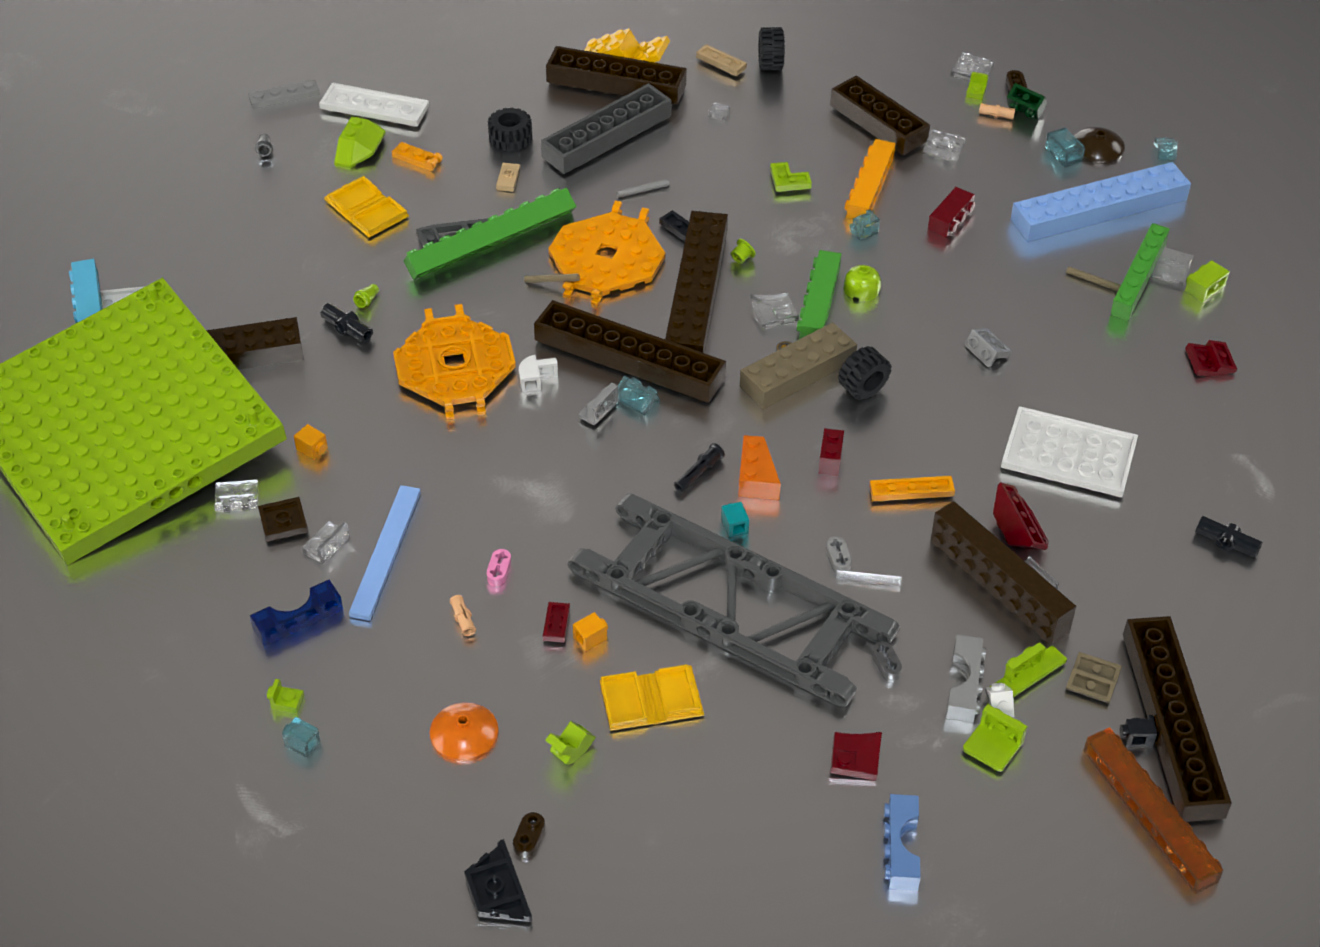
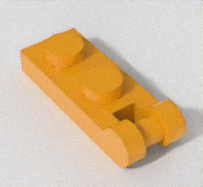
(417, 156)

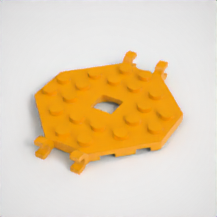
(634, 262)
(423, 368)

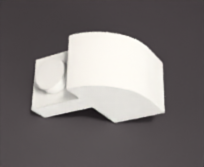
(533, 370)

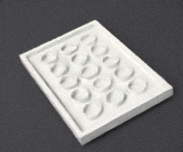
(1069, 451)

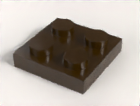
(283, 519)

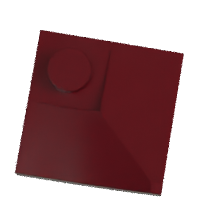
(856, 755)

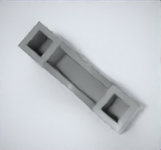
(963, 698)

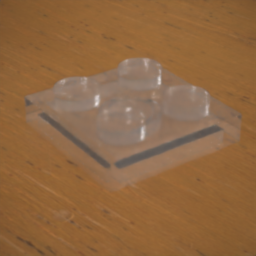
(969, 63)

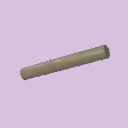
(551, 278)
(1092, 278)

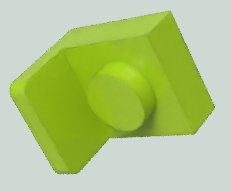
(977, 86)
(284, 698)

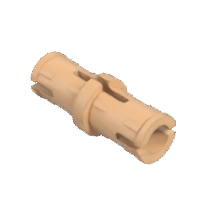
(997, 111)
(462, 615)

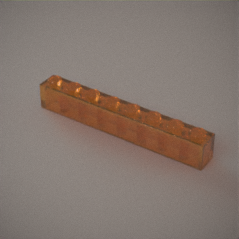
(1153, 810)

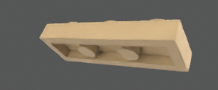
(721, 60)

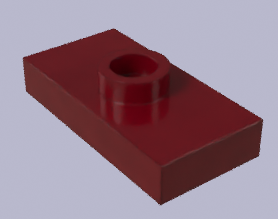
(556, 622)

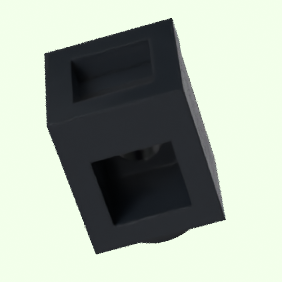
(1139, 732)

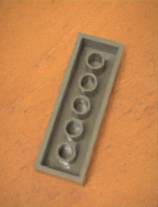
(797, 365)

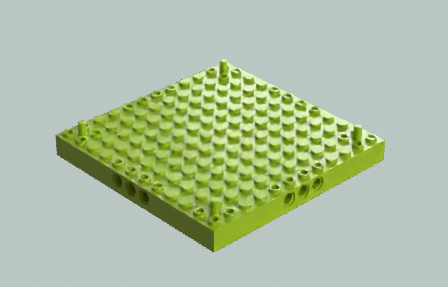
(124, 419)

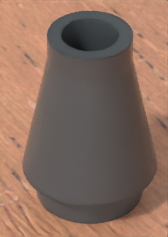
(264, 145)

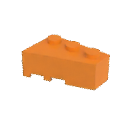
(757, 471)

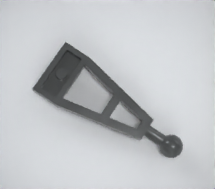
(430, 233)

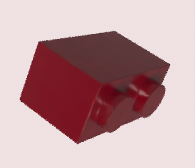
(831, 452)

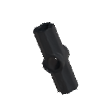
(346, 323)
(1228, 536)

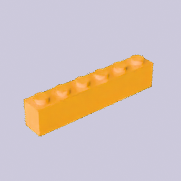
(870, 178)

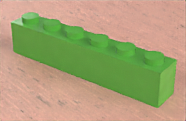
(1140, 272)
(820, 292)

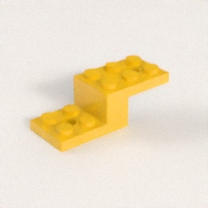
(624, 44)

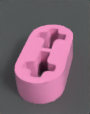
(495, 567)

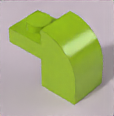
(571, 743)

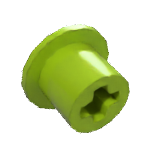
(742, 251)

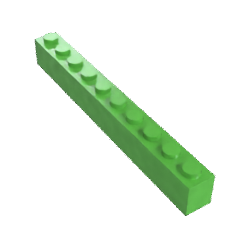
(488, 234)

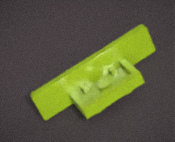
(1031, 667)

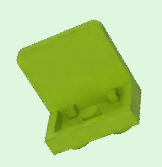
(995, 738)

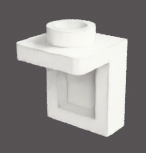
(1001, 697)

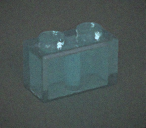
(1064, 147)

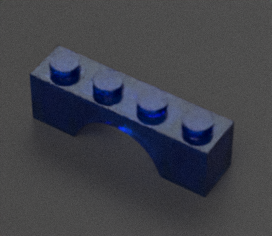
(274, 624)

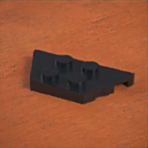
(497, 887)

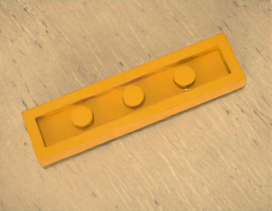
(912, 488)

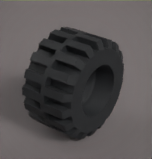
(771, 48)
(510, 129)
(864, 373)

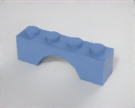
(903, 866)

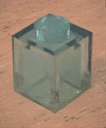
(301, 737)

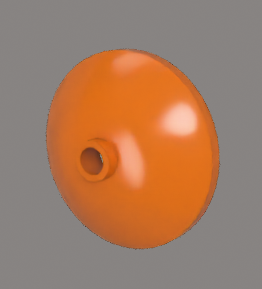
(465, 740)

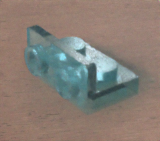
(635, 395)

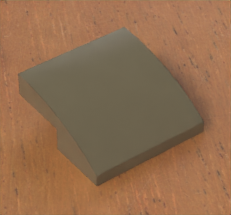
(1093, 677)

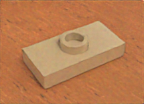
(508, 177)

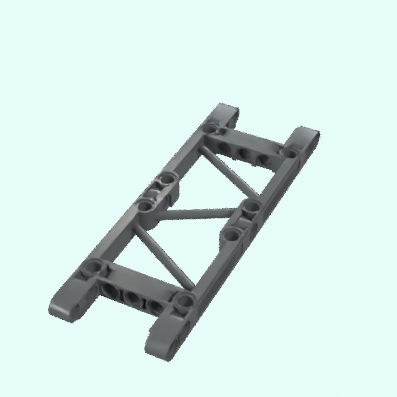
(807, 671)

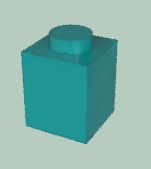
(735, 519)

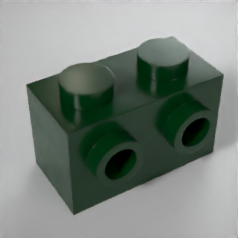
(1026, 101)

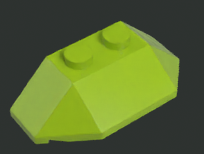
(358, 142)

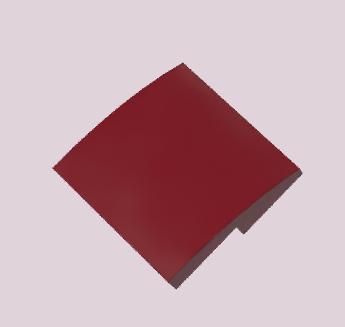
(1211, 359)

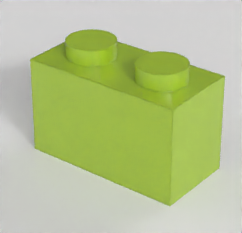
(1206, 281)

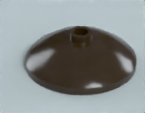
(1100, 145)

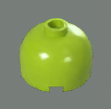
(862, 283)

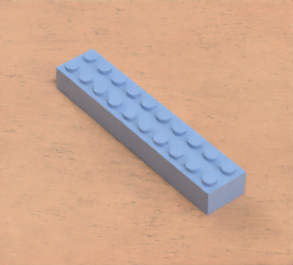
(1100, 201)

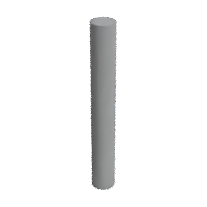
(643, 188)

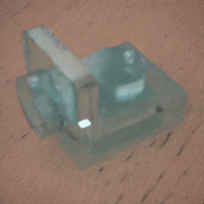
(1167, 148)

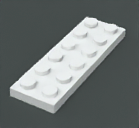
(374, 104)

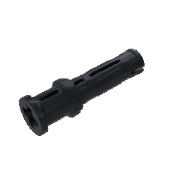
(704, 462)

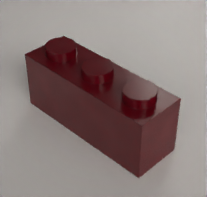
(951, 212)

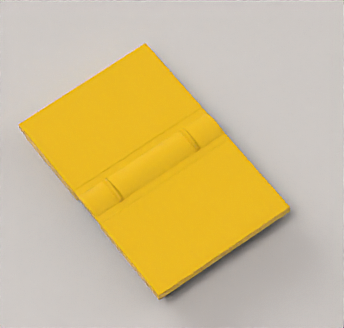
(366, 206)
(650, 697)

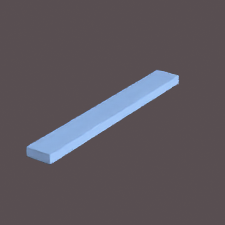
(384, 553)

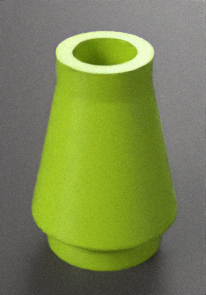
(364, 297)

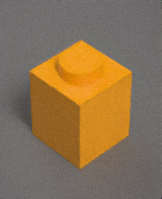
(310, 442)
(590, 631)

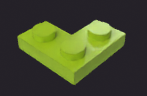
(787, 181)

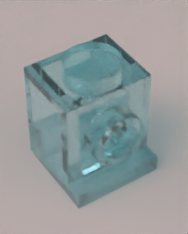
(865, 225)

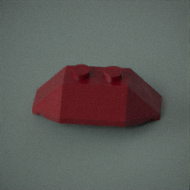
(1017, 519)

